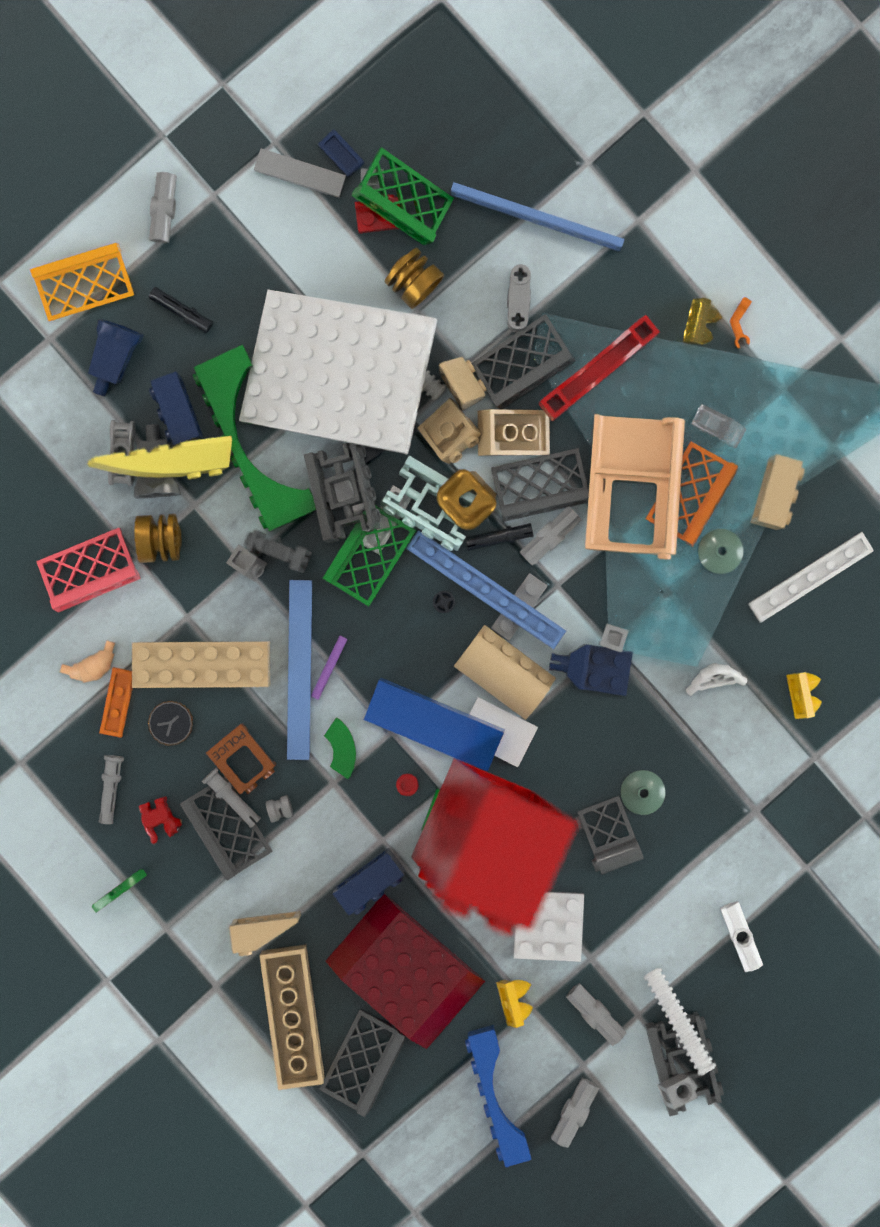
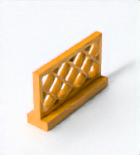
(78, 262)

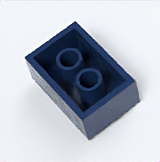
(175, 409)
(369, 882)

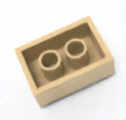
(777, 492)

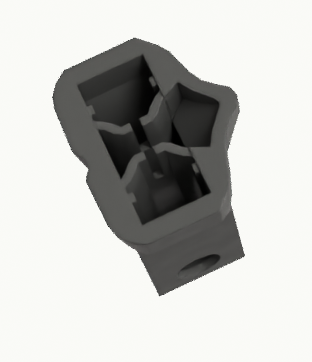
(150, 486)

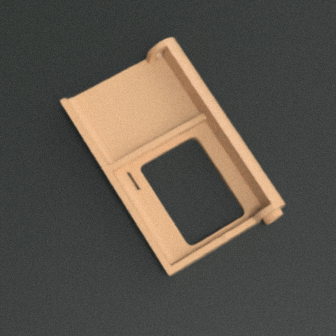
(638, 453)

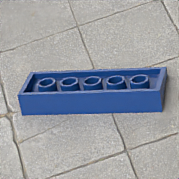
(434, 724)

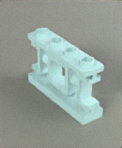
(423, 520)

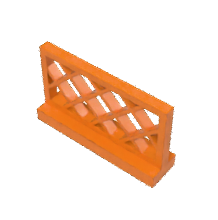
(711, 498)

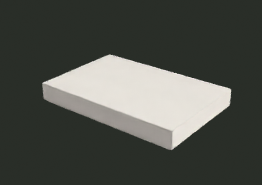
(517, 731)

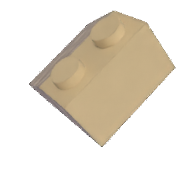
(461, 382)
(513, 432)
(254, 932)

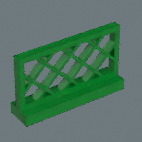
(394, 213)
(350, 548)

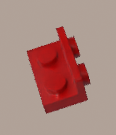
(371, 221)

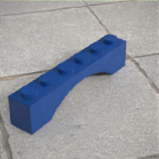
(512, 1140)

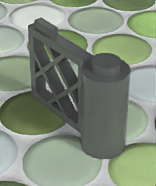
(613, 854)

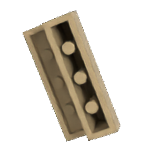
(505, 672)

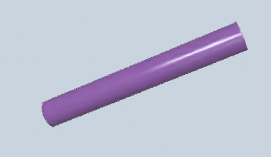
(322, 681)

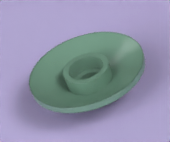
(709, 554)
(631, 790)

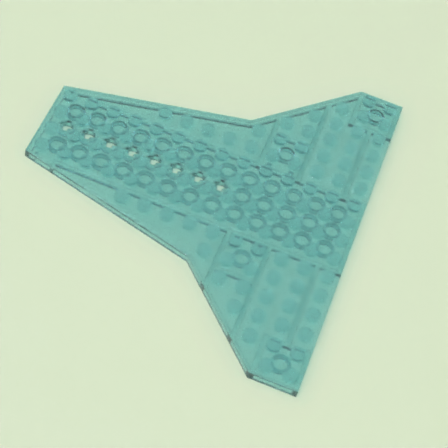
(784, 414)

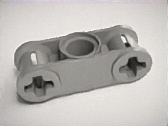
(518, 298)
(118, 440)

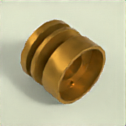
(414, 278)
(157, 538)

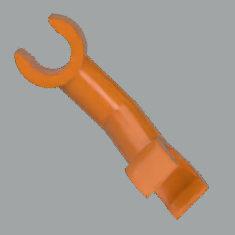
(734, 321)

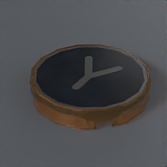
(170, 723)

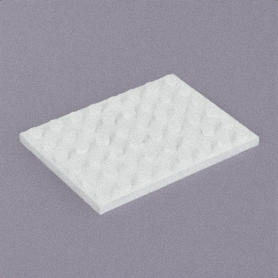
(338, 370)

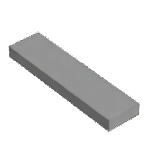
(300, 173)

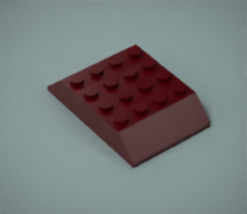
(404, 972)

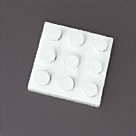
(556, 930)

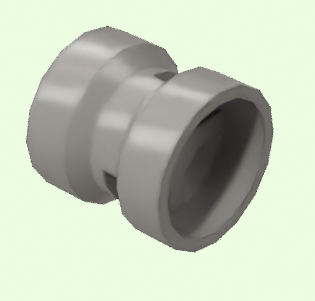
(274, 811)

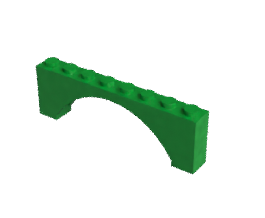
(222, 381)

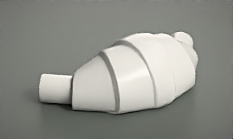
(715, 676)

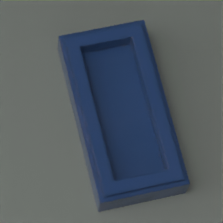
(341, 153)

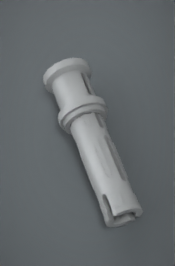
(111, 778)
(224, 789)

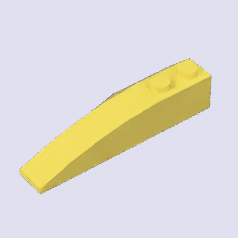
(187, 459)

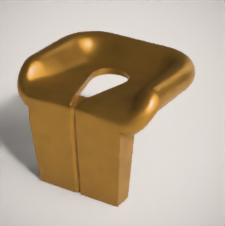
(459, 484)

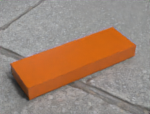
(117, 703)

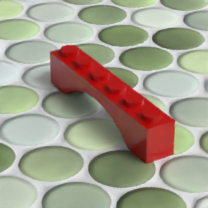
(599, 368)

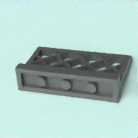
(537, 374)
(545, 503)
(210, 840)
(380, 1072)

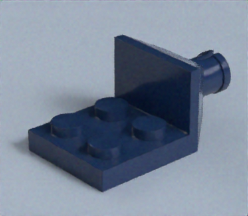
(595, 668)

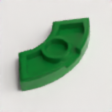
(343, 748)
(117, 891)

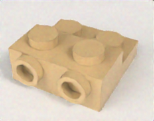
(449, 432)

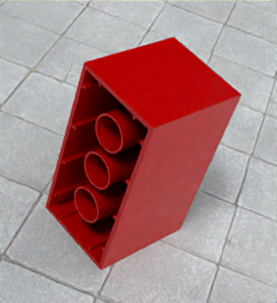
(491, 848)

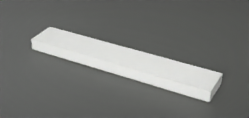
(810, 577)

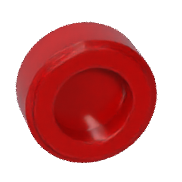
(407, 784)

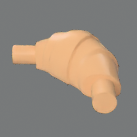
(92, 667)

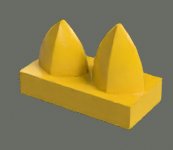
(800, 686)
(509, 993)

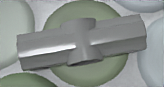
(162, 207)
(550, 535)
(596, 1014)
(575, 1112)

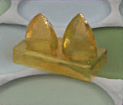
(700, 314)

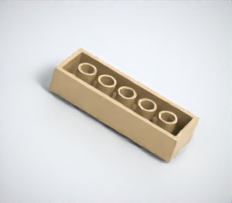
(200, 664)
(292, 1017)

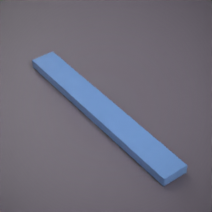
(536, 216)
(486, 590)
(299, 669)

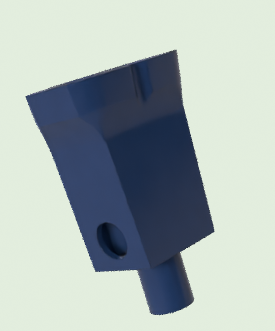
(112, 354)

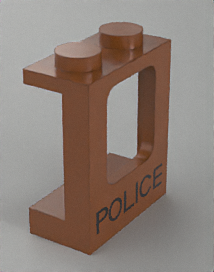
(229, 745)

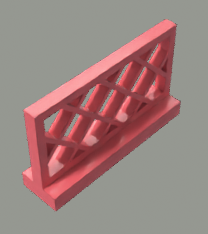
(93, 588)

